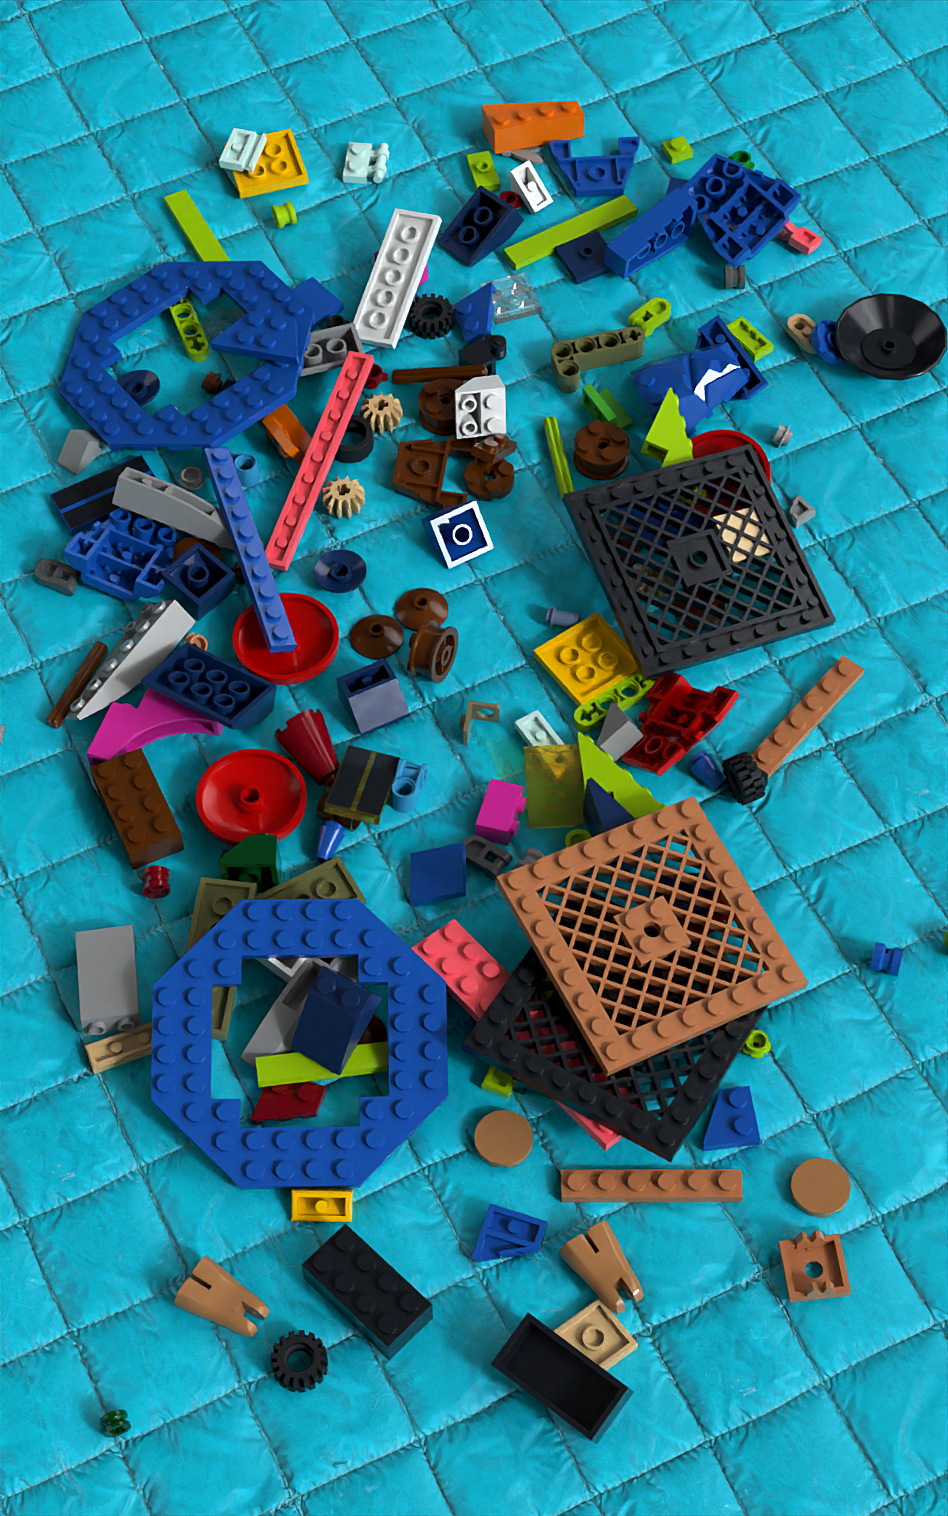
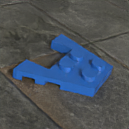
(596, 174)

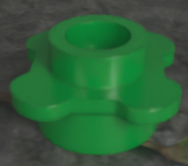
(744, 158)

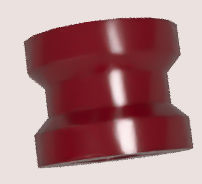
(155, 882)

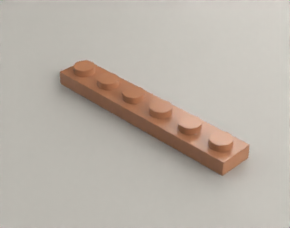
(806, 716)
(651, 1185)

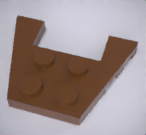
(422, 469)

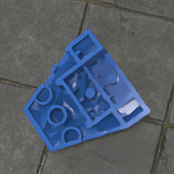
(739, 207)
(697, 377)
(123, 555)

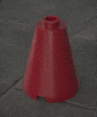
(310, 746)

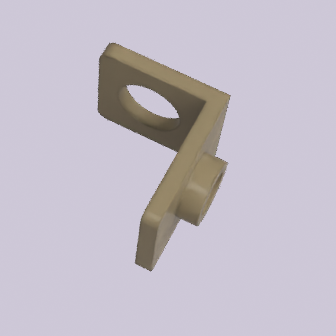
(473, 713)

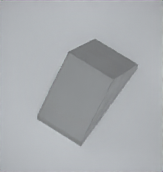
(80, 450)
(618, 733)

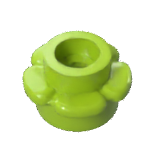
(764, 1045)

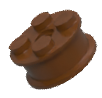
(438, 406)
(601, 450)
(432, 651)

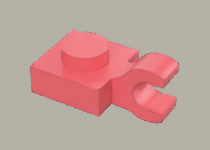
(801, 239)

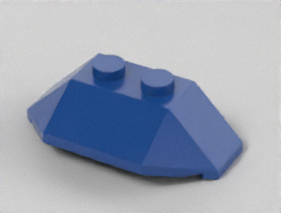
(717, 332)

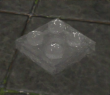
(513, 298)

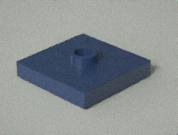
(584, 257)

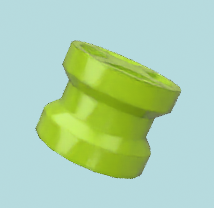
(284, 214)

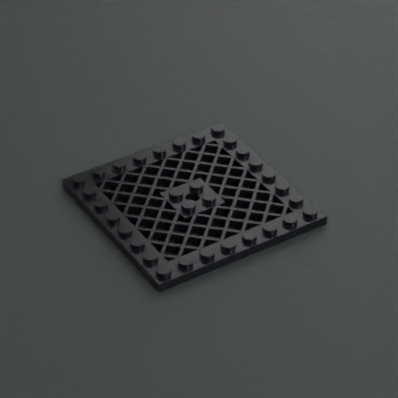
(740, 469)
(539, 1071)

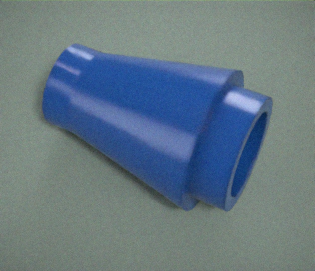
(707, 770)
(328, 840)

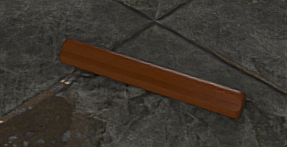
(425, 375)
(77, 684)

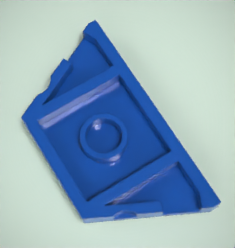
(261, 337)

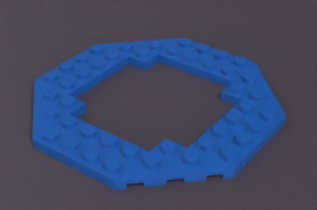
(119, 418)
(299, 1154)

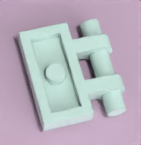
(358, 160)

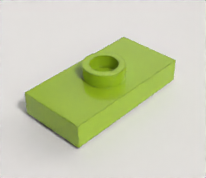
(483, 170)
(750, 339)

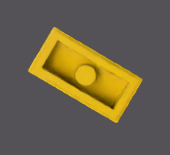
(322, 1204)

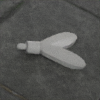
(526, 154)

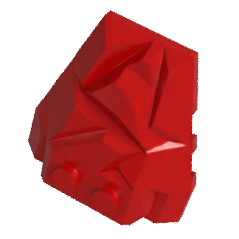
(676, 722)

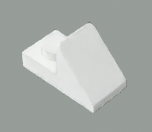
(530, 187)

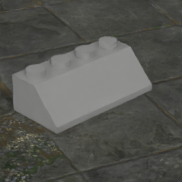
(330, 348)

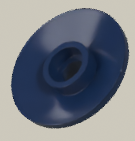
(140, 385)
(340, 563)

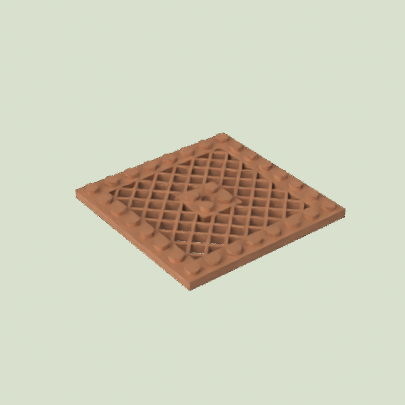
(685, 1022)

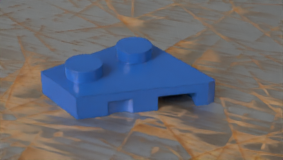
(475, 313)
(732, 1121)
(508, 1235)

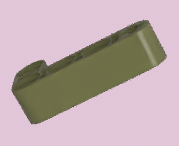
(593, 352)

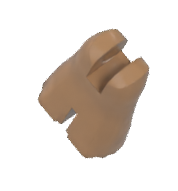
(602, 1266)
(220, 1298)

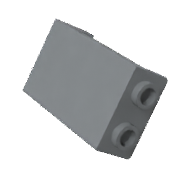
(107, 980)

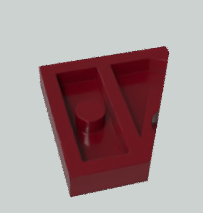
(289, 1102)

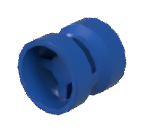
(886, 959)

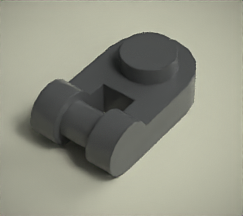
(50, 572)
(477, 852)

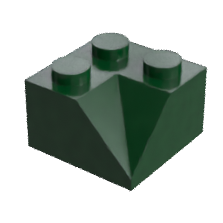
(253, 861)

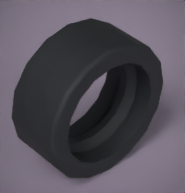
(357, 452)

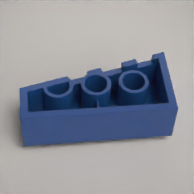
(653, 234)

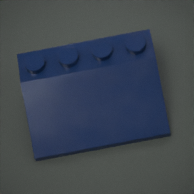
(213, 687)

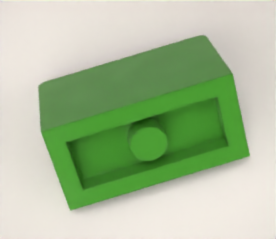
(604, 407)

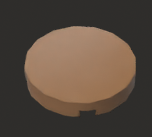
(503, 1138)
(820, 1187)

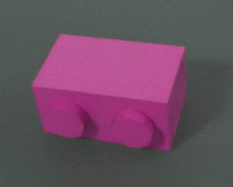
(499, 812)

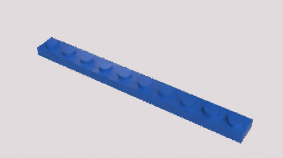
(249, 550)

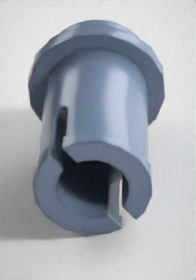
(561, 618)

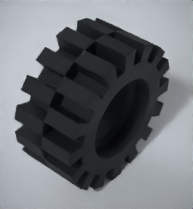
(426, 306)
(743, 778)
(305, 1378)

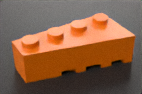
(531, 124)

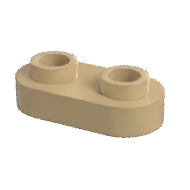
(801, 336)

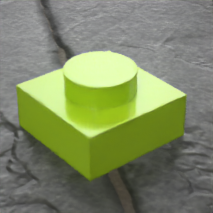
(677, 149)

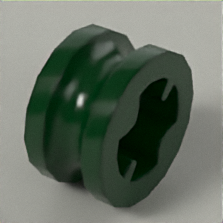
(115, 1423)

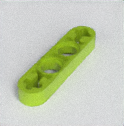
(189, 323)
(612, 695)

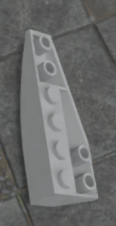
(171, 506)
(134, 656)
(279, 1025)

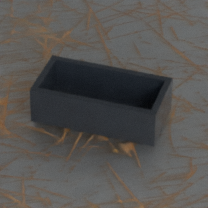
(367, 1291)
(562, 1378)

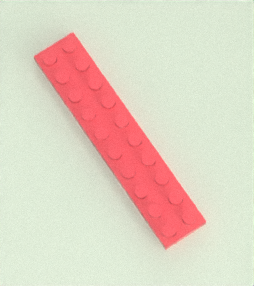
(475, 981)

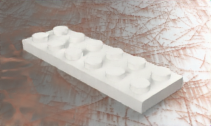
(395, 277)

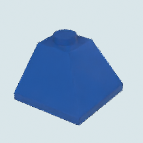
(457, 533)

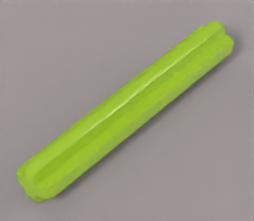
(558, 455)

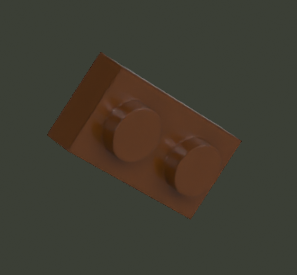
(494, 448)

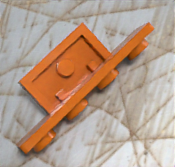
(289, 433)

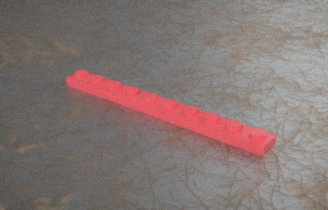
(318, 460)

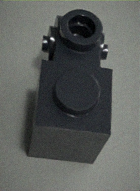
(484, 352)

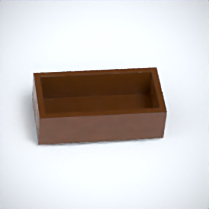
(137, 808)

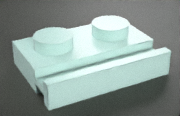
(242, 150)

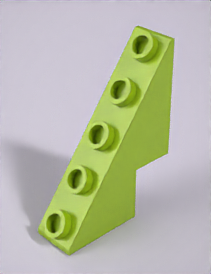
(668, 439)
(614, 780)

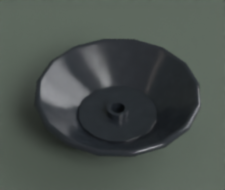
(891, 336)

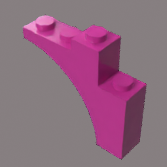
(133, 728)

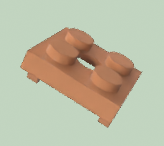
(815, 1248)

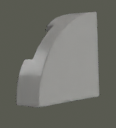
(800, 511)

